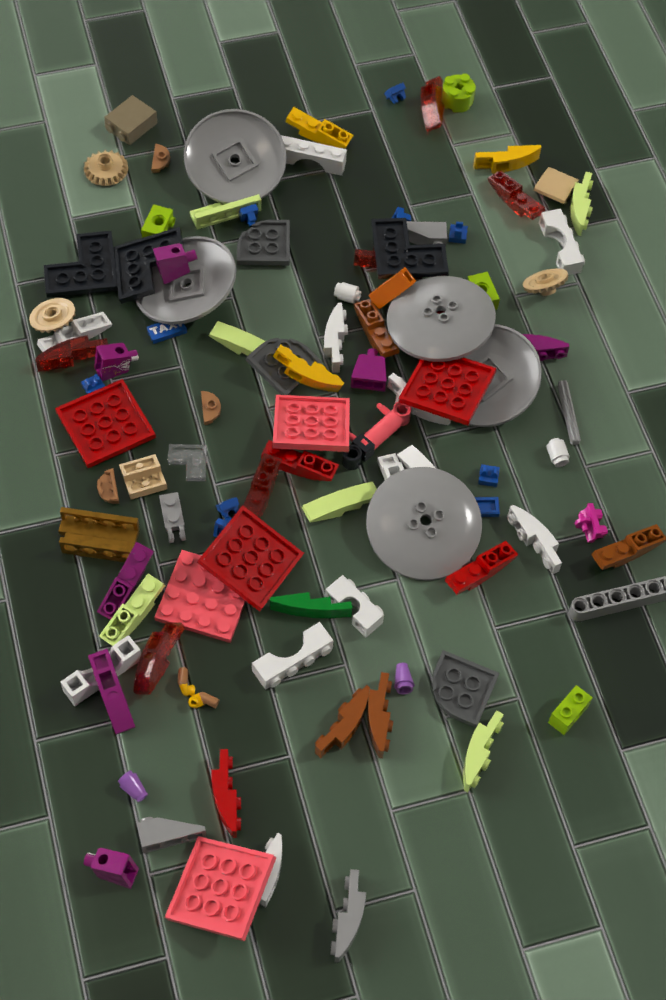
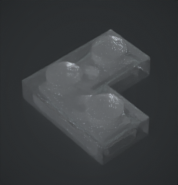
(191, 455)

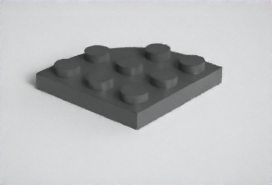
(265, 244)
(272, 370)
(462, 687)

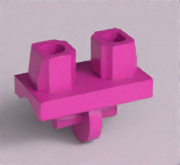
(589, 522)

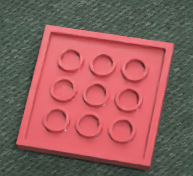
(311, 423)
(199, 601)
(221, 888)

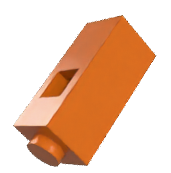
(392, 288)

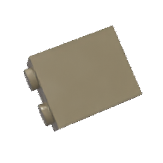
(130, 120)

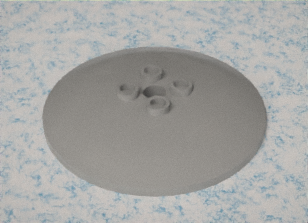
(231, 135)
(210, 280)
(443, 336)
(515, 379)
(419, 549)

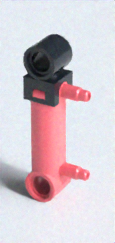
(364, 445)

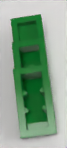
(303, 606)

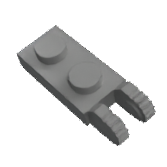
(172, 515)

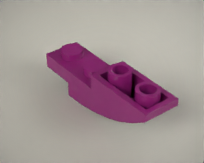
(548, 347)
(126, 580)
(111, 691)

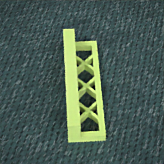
(221, 212)

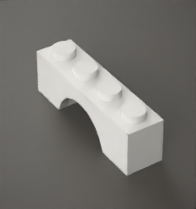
(329, 157)
(555, 225)
(272, 669)
(83, 683)

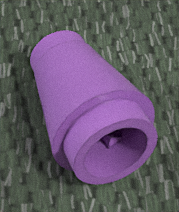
(403, 679)
(132, 785)

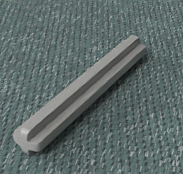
(569, 413)

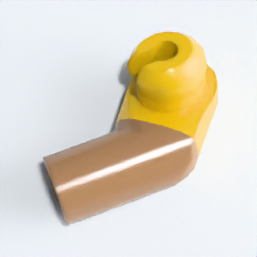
(187, 690)
(202, 699)

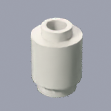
(347, 292)
(558, 452)

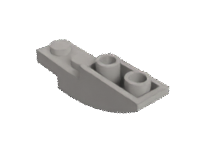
(348, 923)

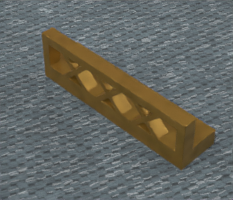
(99, 525)
(95, 547)

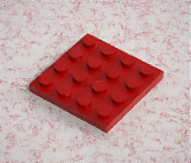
(448, 388)
(105, 423)
(250, 558)

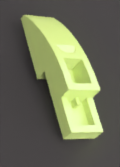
(580, 204)
(133, 612)
(478, 750)

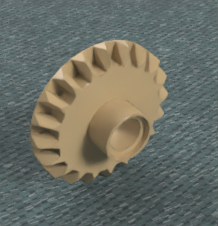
(106, 168)
(545, 281)
(52, 315)

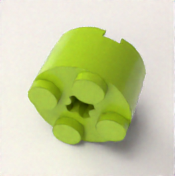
(458, 92)

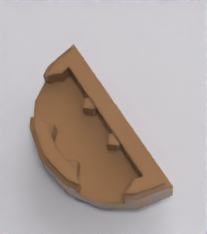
(160, 158)
(211, 407)
(107, 487)

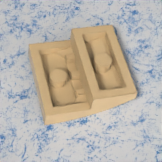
(555, 185)
(143, 476)

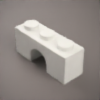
(368, 616)

